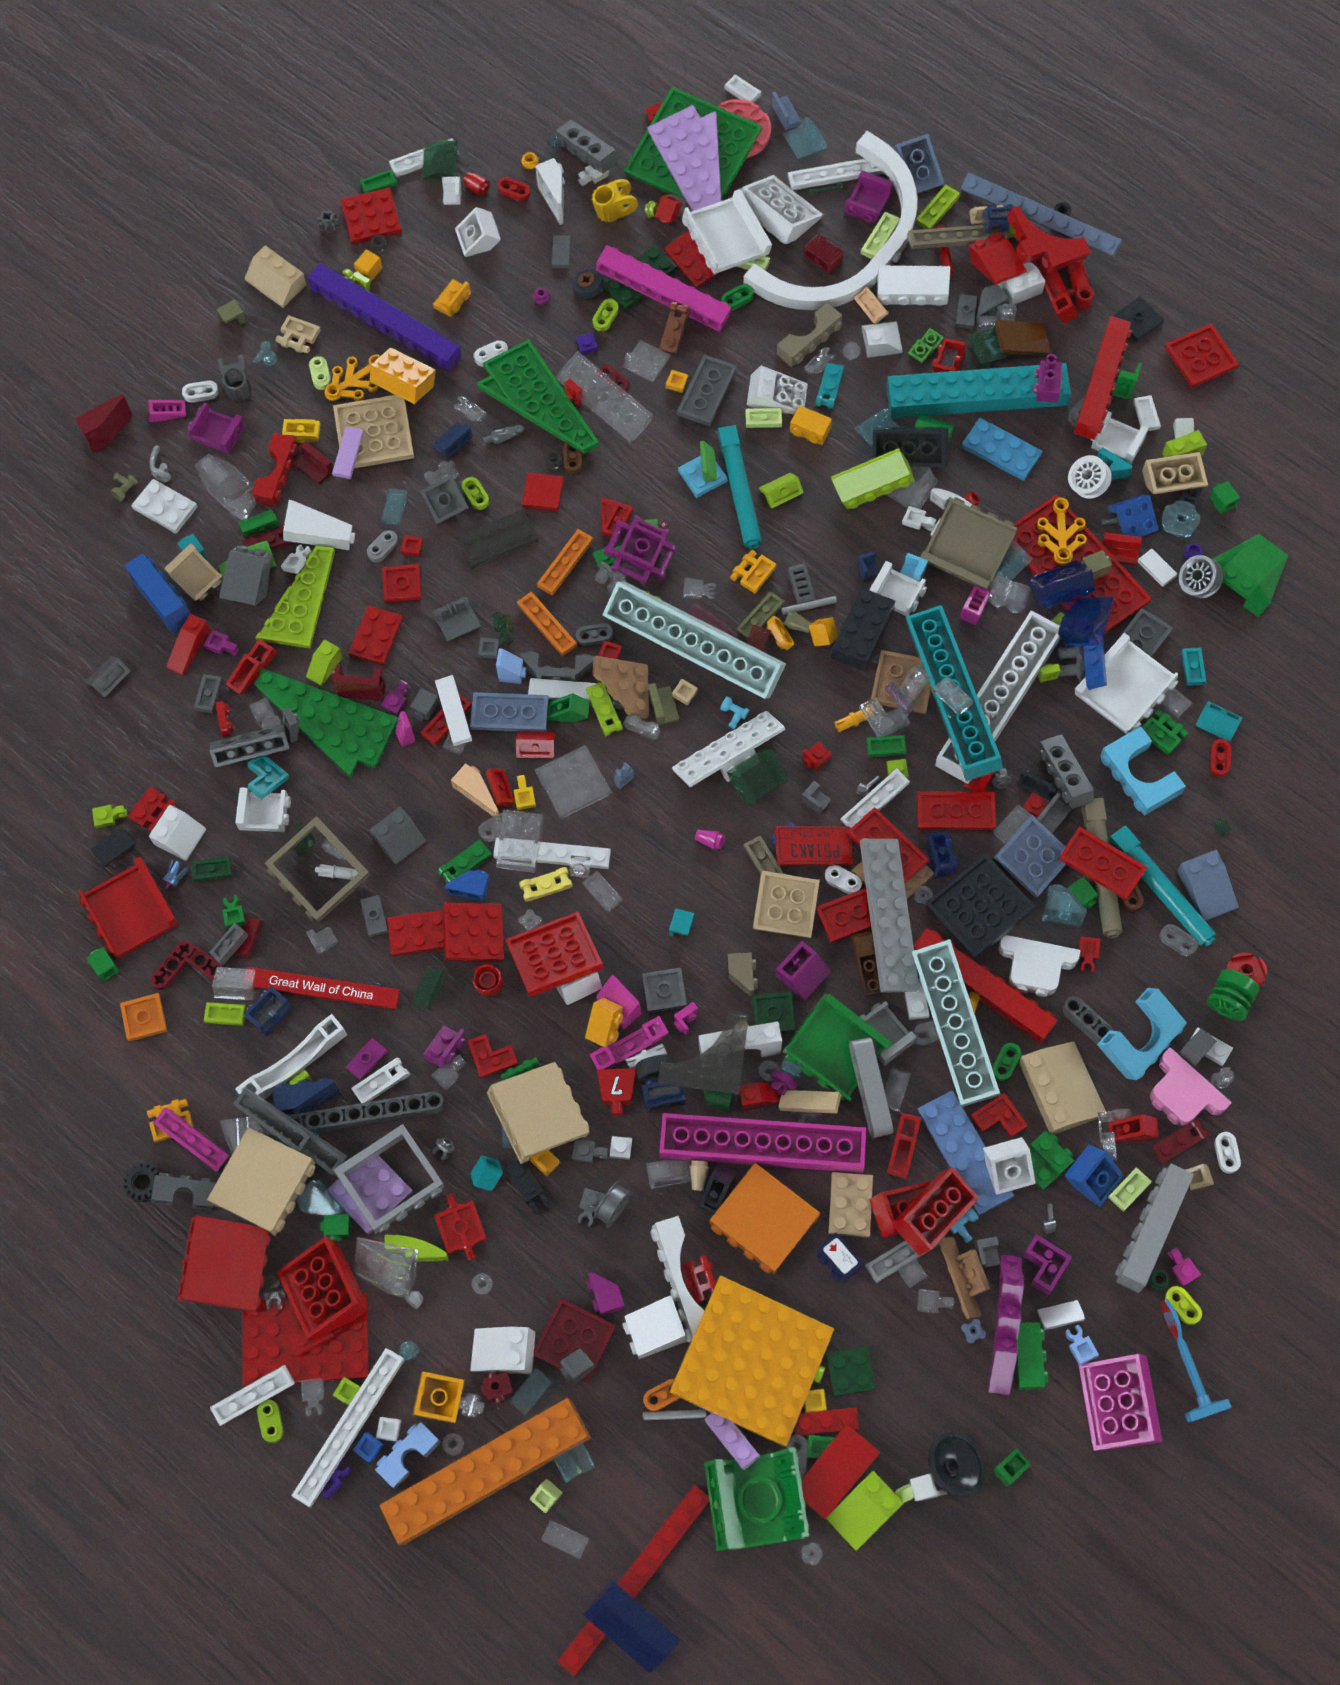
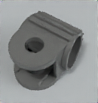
(244, 390)

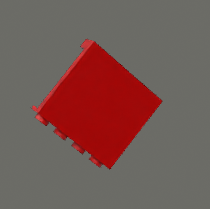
(128, 910)
(224, 1264)

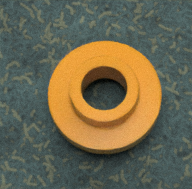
(529, 160)

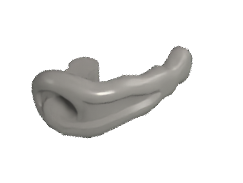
(161, 474)

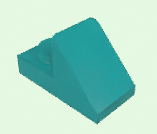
(1119, 468)

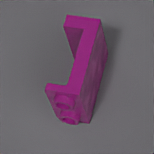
(869, 197)
(216, 429)

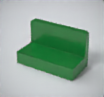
(1126, 383)
(259, 524)

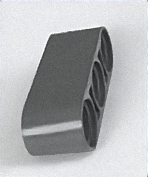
(1084, 1011)

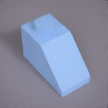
(510, 667)

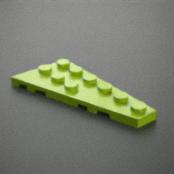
(300, 606)

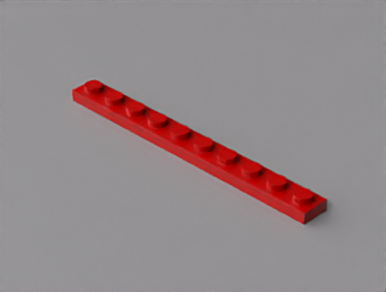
(640, 1573)

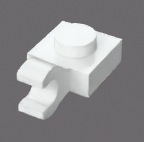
(591, 174)
(916, 518)

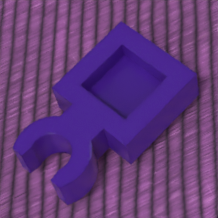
(334, 1483)

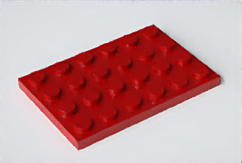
(269, 1348)

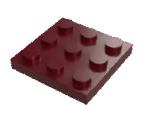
(571, 1330)

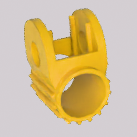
(609, 200)

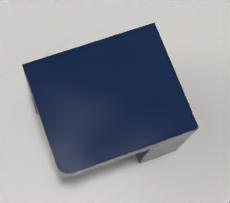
(867, 566)

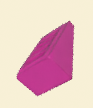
(155, 416)
(972, 615)
(404, 730)

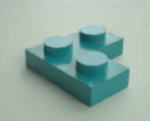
(269, 776)

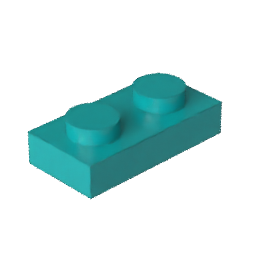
(1193, 666)

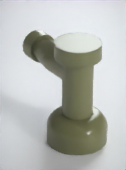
(127, 482)

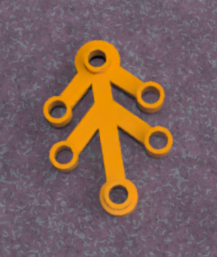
(350, 381)
(1061, 534)

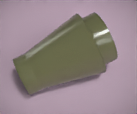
(797, 622)

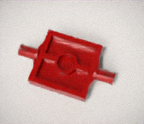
(460, 1227)

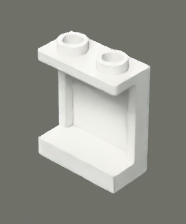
(1120, 439)
(899, 588)
(263, 814)

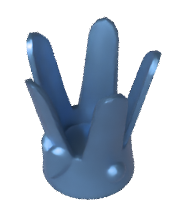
(171, 878)

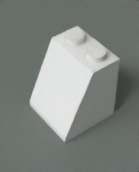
(654, 1328)

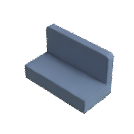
(785, 112)

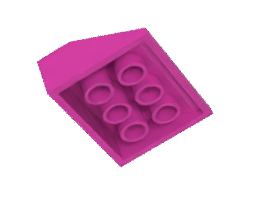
(1120, 1402)

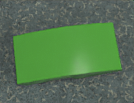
(926, 346)

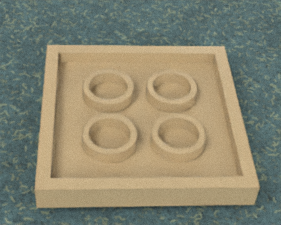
(786, 904)

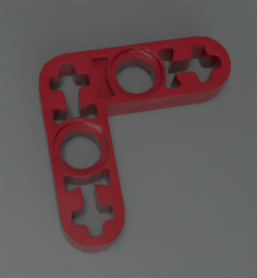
(188, 958)

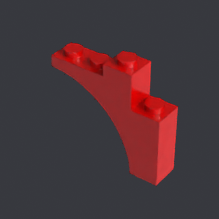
(1036, 244)

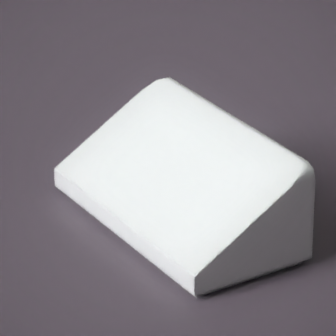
(1061, 1315)

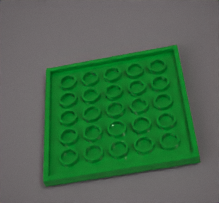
(735, 142)

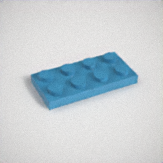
(1001, 449)

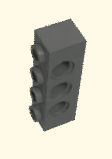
(586, 146)
(249, 745)
(1066, 771)

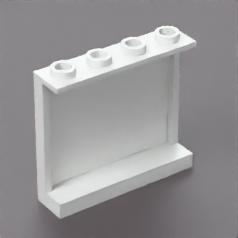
(727, 233)
(1132, 686)

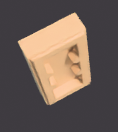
(871, 305)

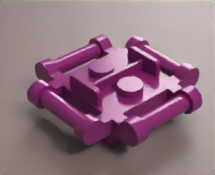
(640, 549)

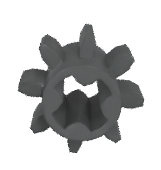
(328, 221)

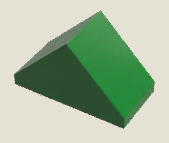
(1011, 1467)

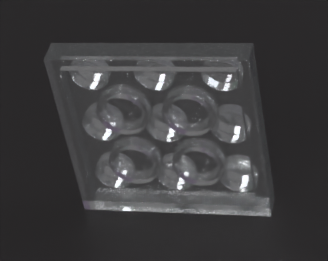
(573, 781)

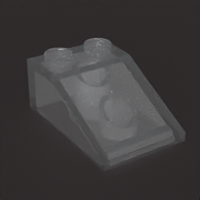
(519, 840)
(386, 1266)

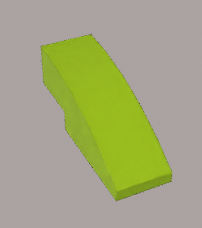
(426, 1251)

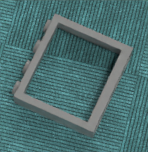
(371, 1152)

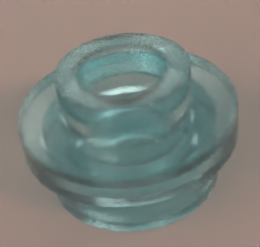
(408, 1350)

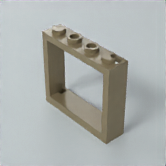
(298, 897)

